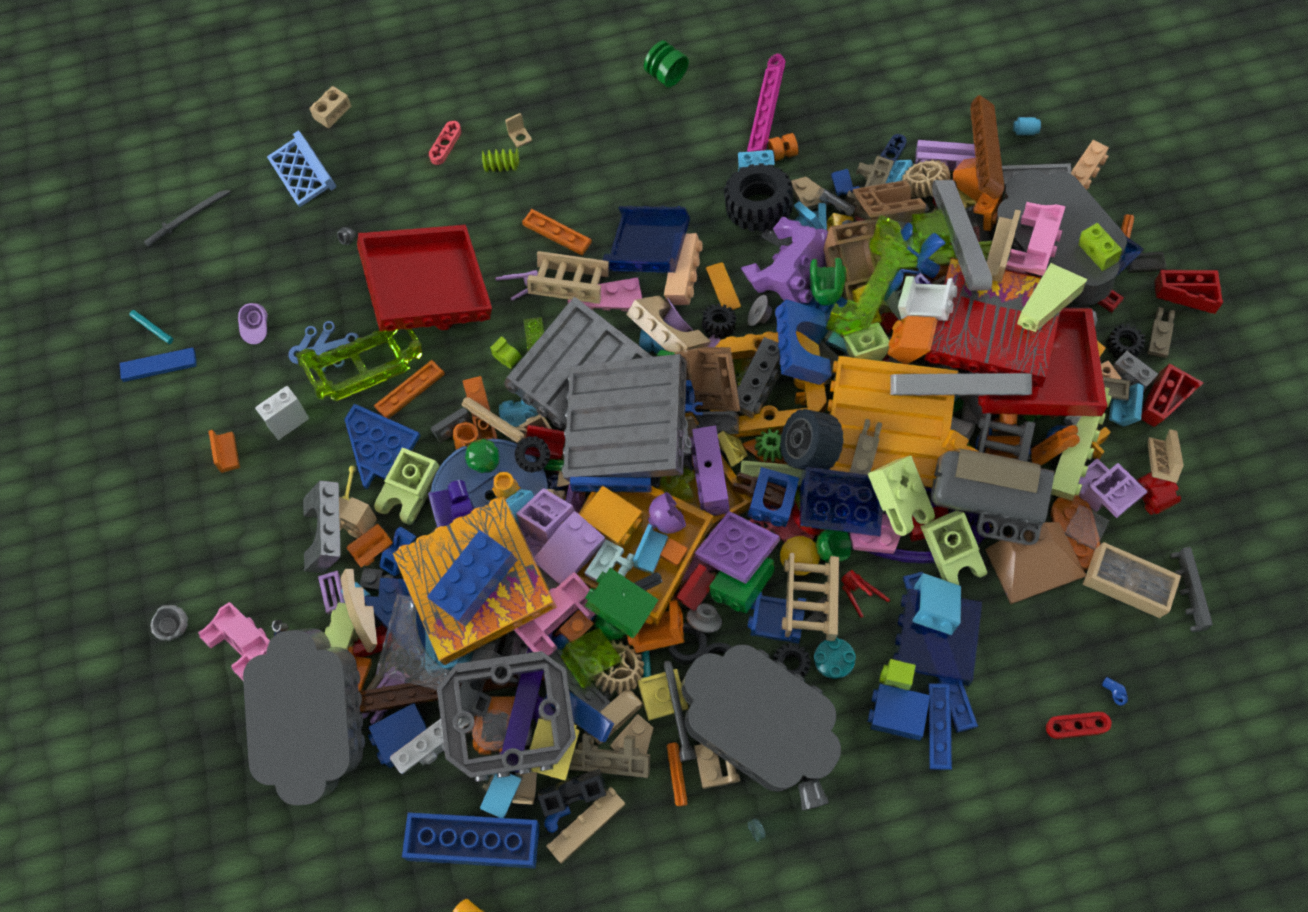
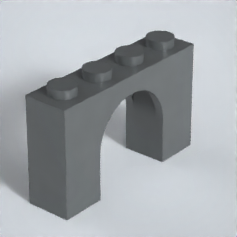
(323, 504)

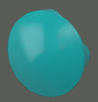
(834, 658)

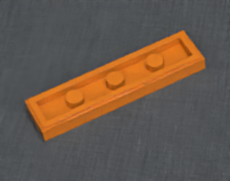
(556, 232)
(409, 389)

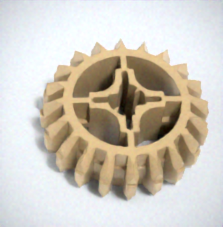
(922, 176)
(627, 676)

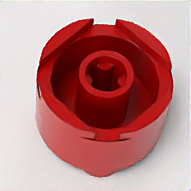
(1160, 493)

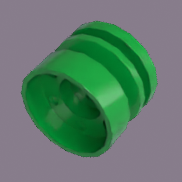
(666, 63)

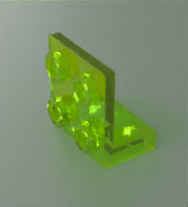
(589, 656)

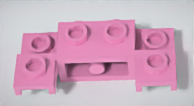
(239, 633)

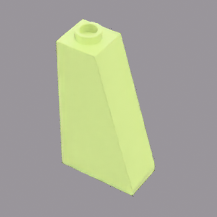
(1051, 295)

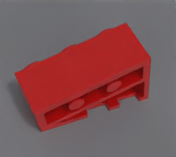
(1190, 288)
(1168, 393)

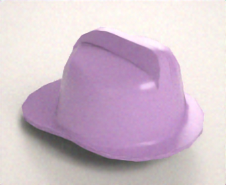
(675, 321)

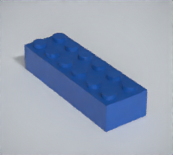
(471, 840)

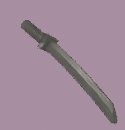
(169, 227)

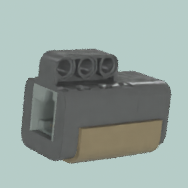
(996, 490)

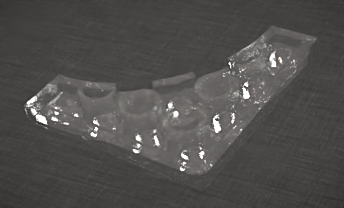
(403, 653)

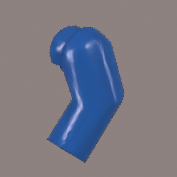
(1118, 691)
(551, 820)

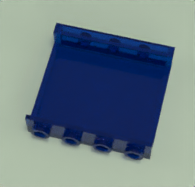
(648, 239)
(936, 651)

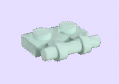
(607, 558)

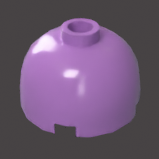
(665, 514)

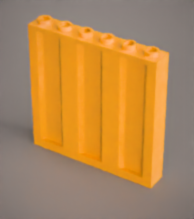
(909, 422)

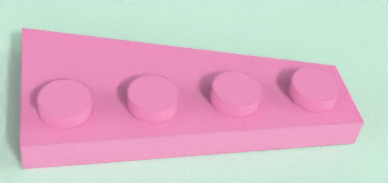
(617, 295)

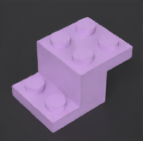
(1110, 488)
(542, 518)

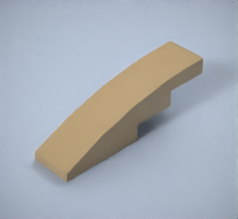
(360, 615)

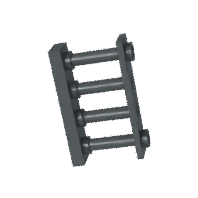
(1024, 431)

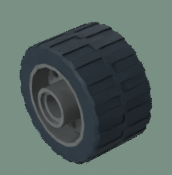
(811, 440)

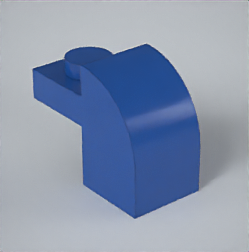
(401, 538)

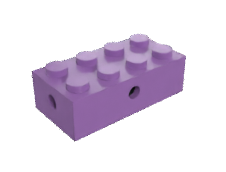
(709, 471)

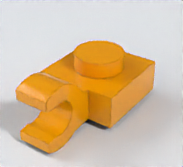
(955, 441)

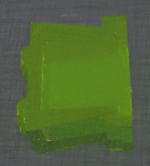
(930, 223)
(533, 330)

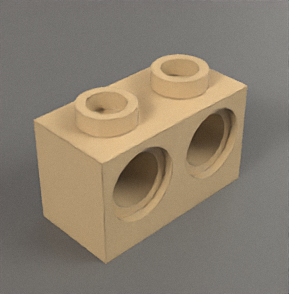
(330, 107)

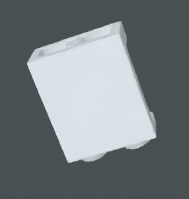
(927, 299)
(282, 412)

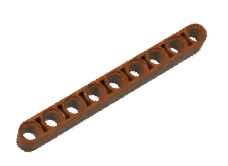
(987, 147)

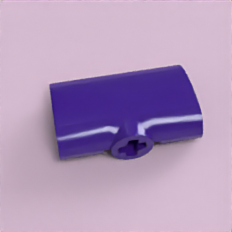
(450, 503)

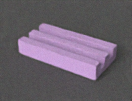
(324, 592)

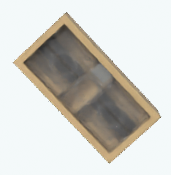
(1132, 580)

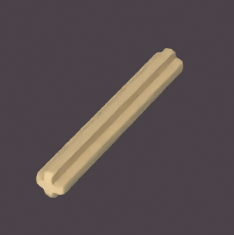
(493, 419)

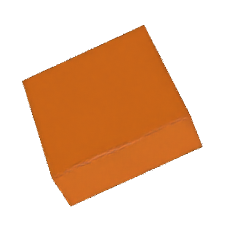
(673, 552)

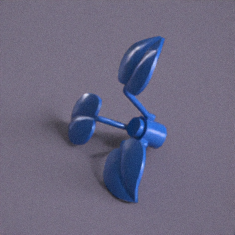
(924, 264)

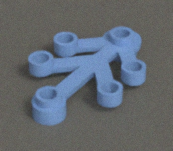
(320, 346)

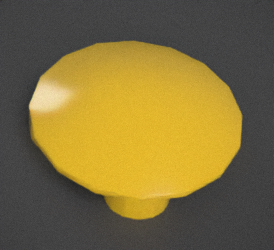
(804, 552)

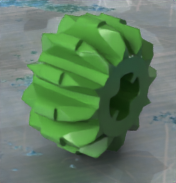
(769, 451)

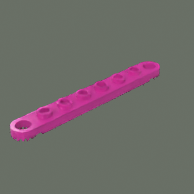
(766, 104)

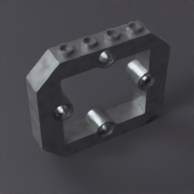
(451, 711)

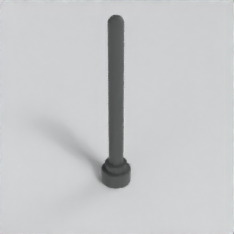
(686, 752)

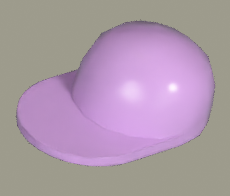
(252, 323)

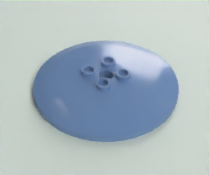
(480, 484)

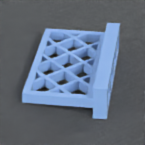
(311, 159)

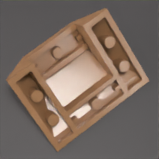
(890, 200)
(852, 245)
(712, 377)
(1035, 567)

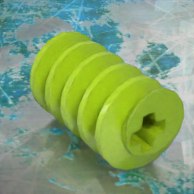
(500, 160)

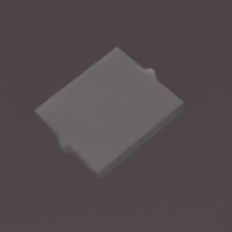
(1086, 527)

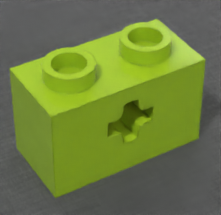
(1100, 246)
(898, 674)

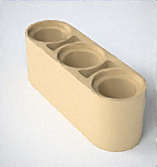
(621, 710)

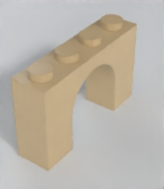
(650, 315)

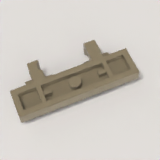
(875, 175)
(622, 762)

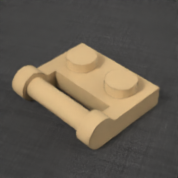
(710, 769)

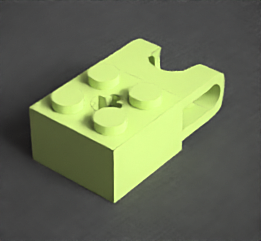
(407, 485)
(902, 494)
(956, 553)

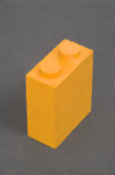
(612, 516)

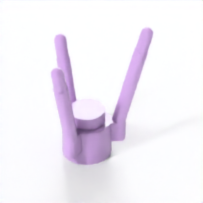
(515, 276)

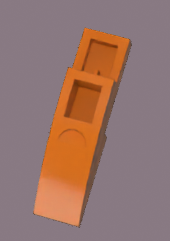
(475, 390)

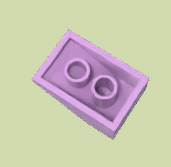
(569, 548)

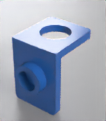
(842, 182)

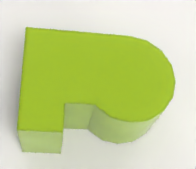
(505, 353)

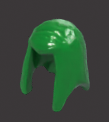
(828, 282)

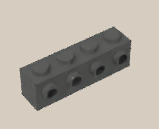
(758, 378)

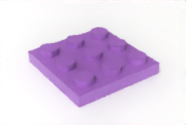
(737, 547)

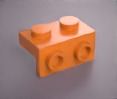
(988, 207)
(369, 545)

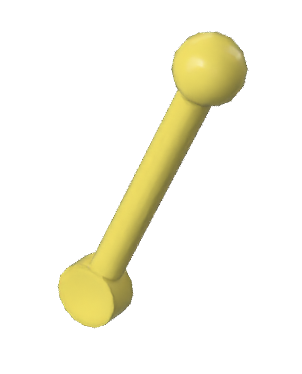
(352, 469)

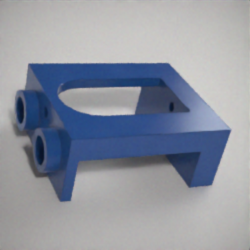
(759, 511)

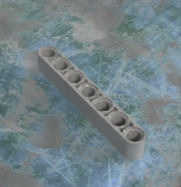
(961, 384)

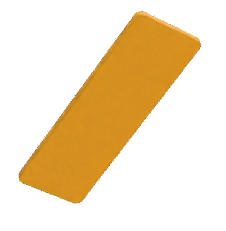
(723, 286)

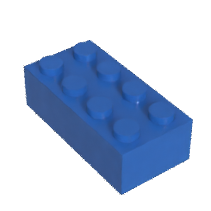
(472, 578)

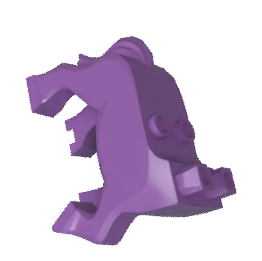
(791, 267)

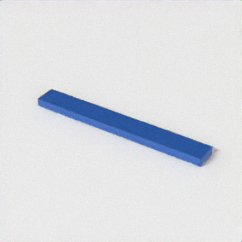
(960, 706)

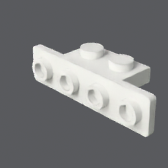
(423, 747)

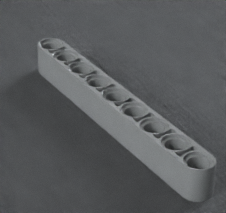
(962, 236)

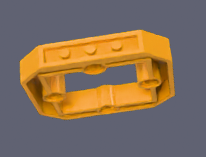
(815, 394)

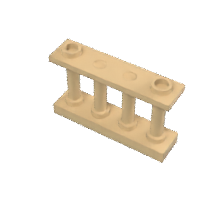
(568, 289)
(829, 607)

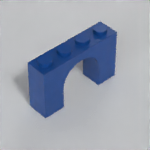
(793, 357)

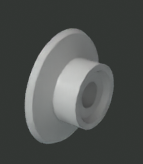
(759, 311)
(704, 618)

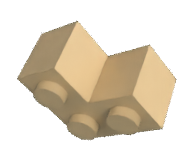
(355, 516)

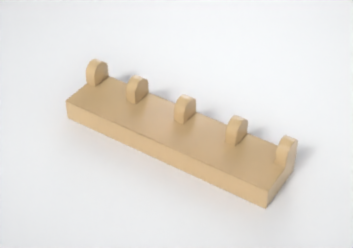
(585, 825)

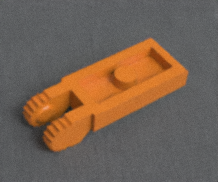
(1055, 445)

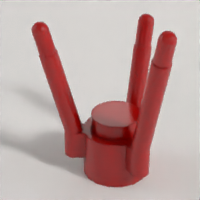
(855, 581)

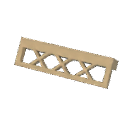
(1001, 246)
(1167, 453)

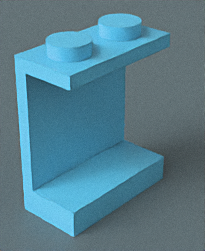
(938, 604)

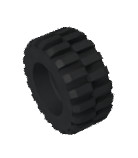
(753, 181)

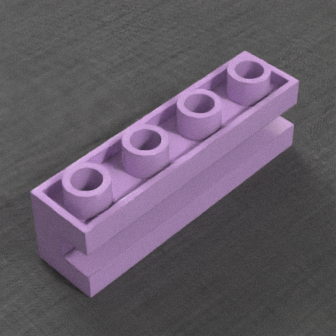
(950, 153)

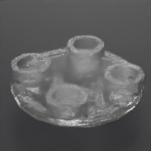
(491, 730)

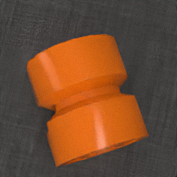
(790, 143)

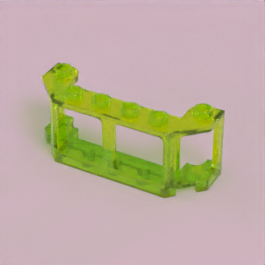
(890, 245)
(308, 359)

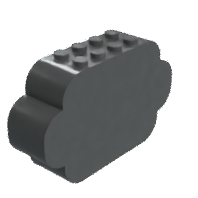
(1079, 214)
(303, 715)
(760, 717)

